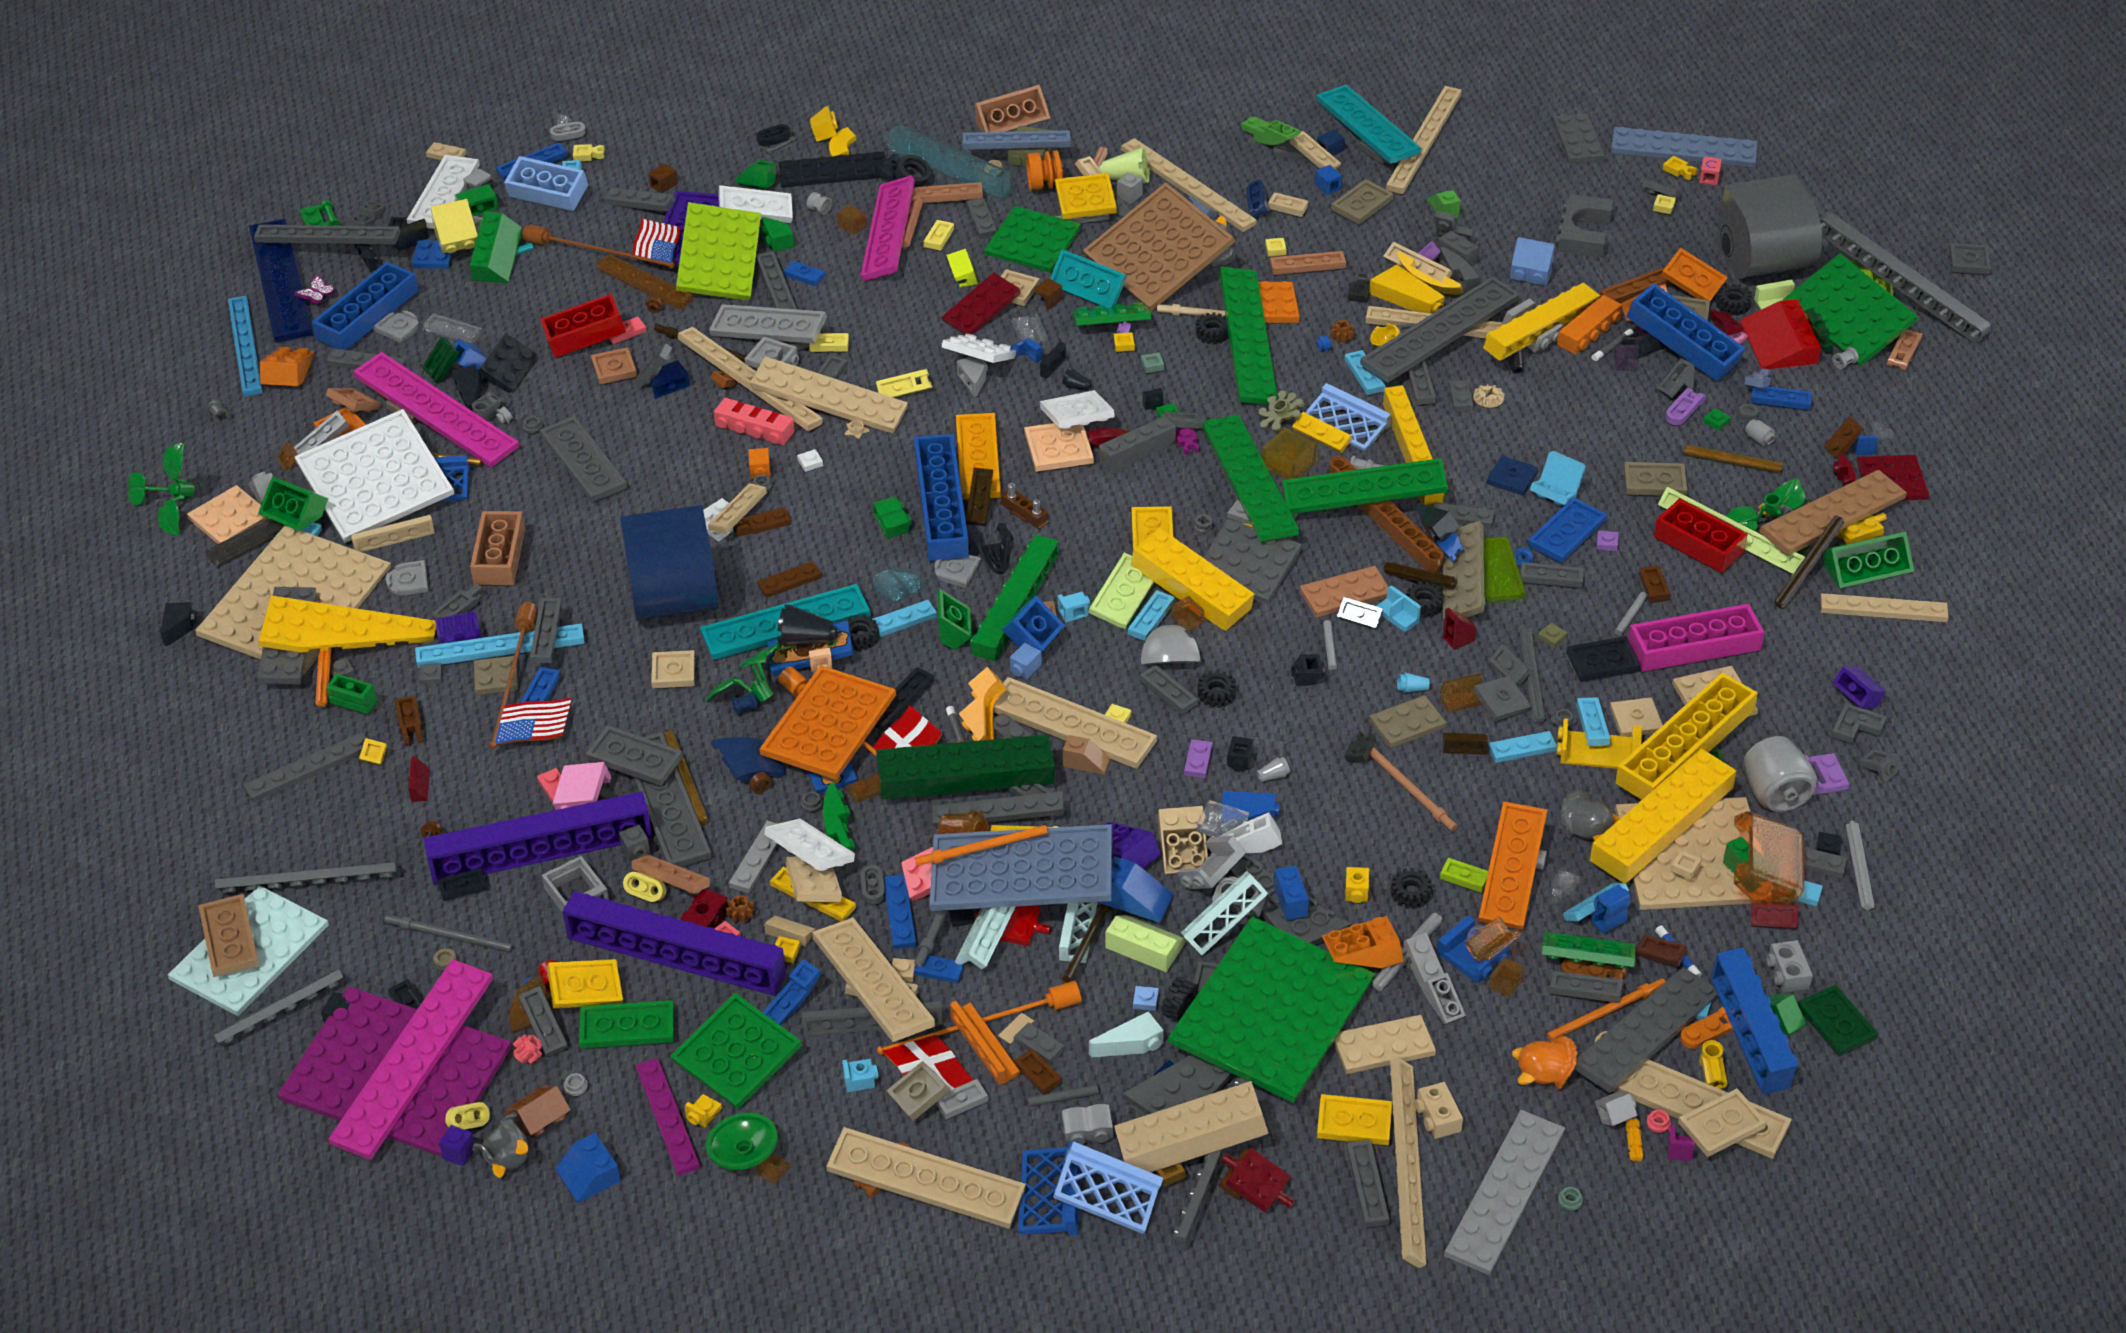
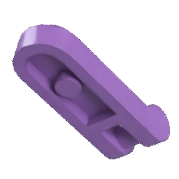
(1684, 406)

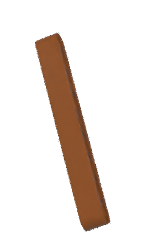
(1398, 526)

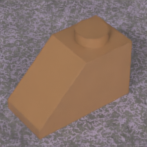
(1084, 755)

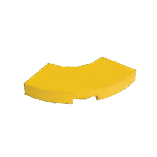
(839, 144)

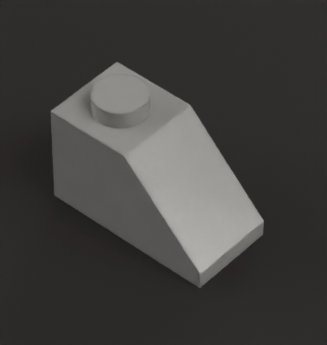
(972, 373)

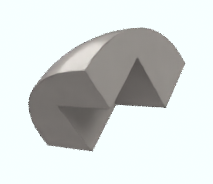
(1169, 645)

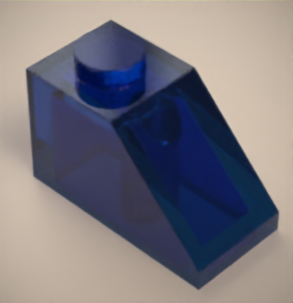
(670, 379)

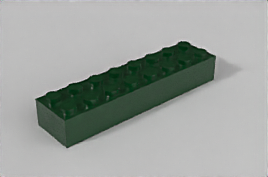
(964, 766)

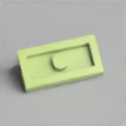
(1773, 292)

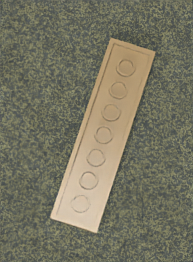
(828, 394)
(1065, 718)
(873, 979)
(1680, 1094)
(926, 1177)

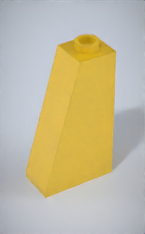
(1406, 290)

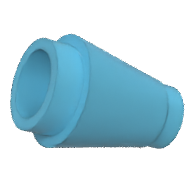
(1412, 683)

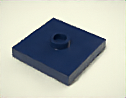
(1512, 475)

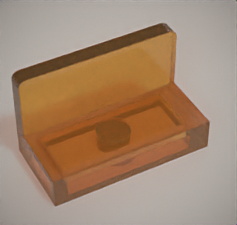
(1459, 693)
(1490, 940)

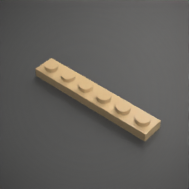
(1884, 607)

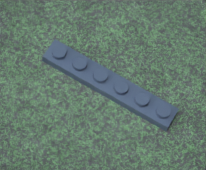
(1019, 139)

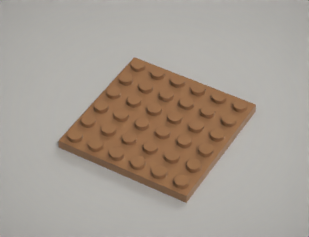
(1160, 245)

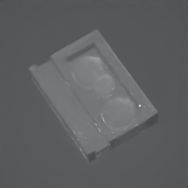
(1029, 328)

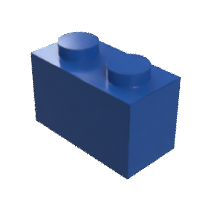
(1291, 893)

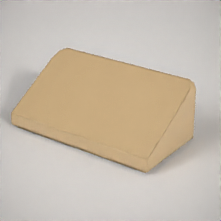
(785, 928)

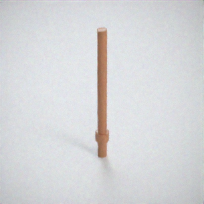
(1438, 813)

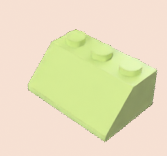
(1143, 942)

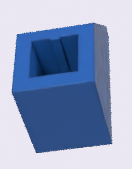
(469, 354)

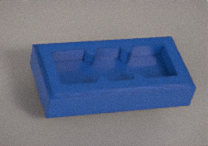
(804, 273)
(940, 969)

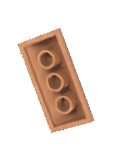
(1011, 110)

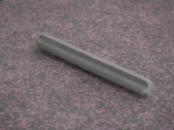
(1860, 866)
(1389, 972)

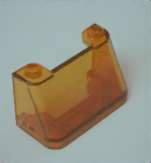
(1775, 860)

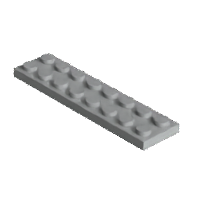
(1504, 1192)

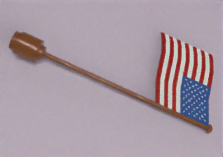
(652, 244)
(528, 719)

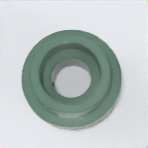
(1573, 1193)

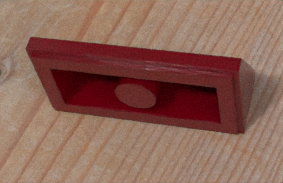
(1725, 322)
(418, 780)

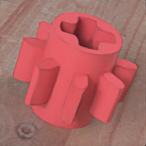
(527, 1048)

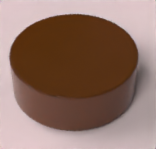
(760, 782)

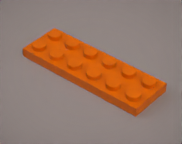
(1513, 864)

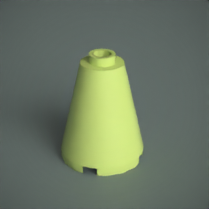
(1132, 162)

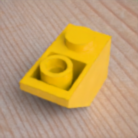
(824, 124)

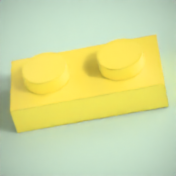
(938, 235)
(830, 343)

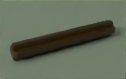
(1420, 575)

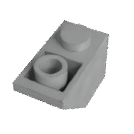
(260, 484)

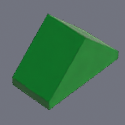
(1788, 1012)

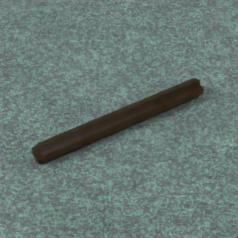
(1809, 562)

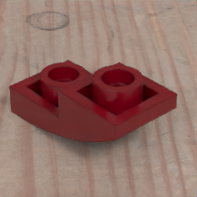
(1102, 435)
(1844, 470)

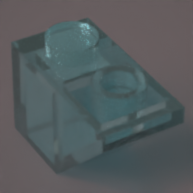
(896, 583)

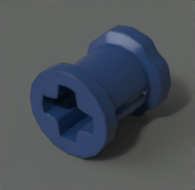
(744, 703)

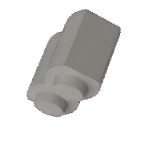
(1087, 1124)

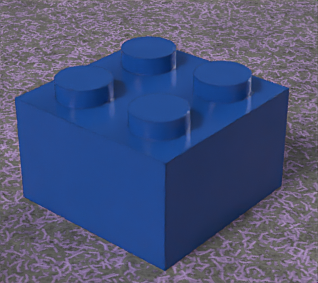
(1033, 625)

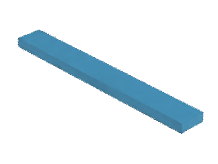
(245, 346)

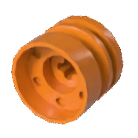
(1043, 170)

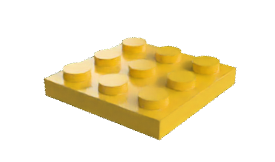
(1085, 196)

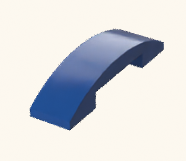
(794, 993)

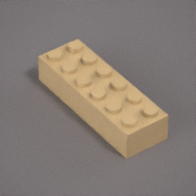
(1192, 1128)

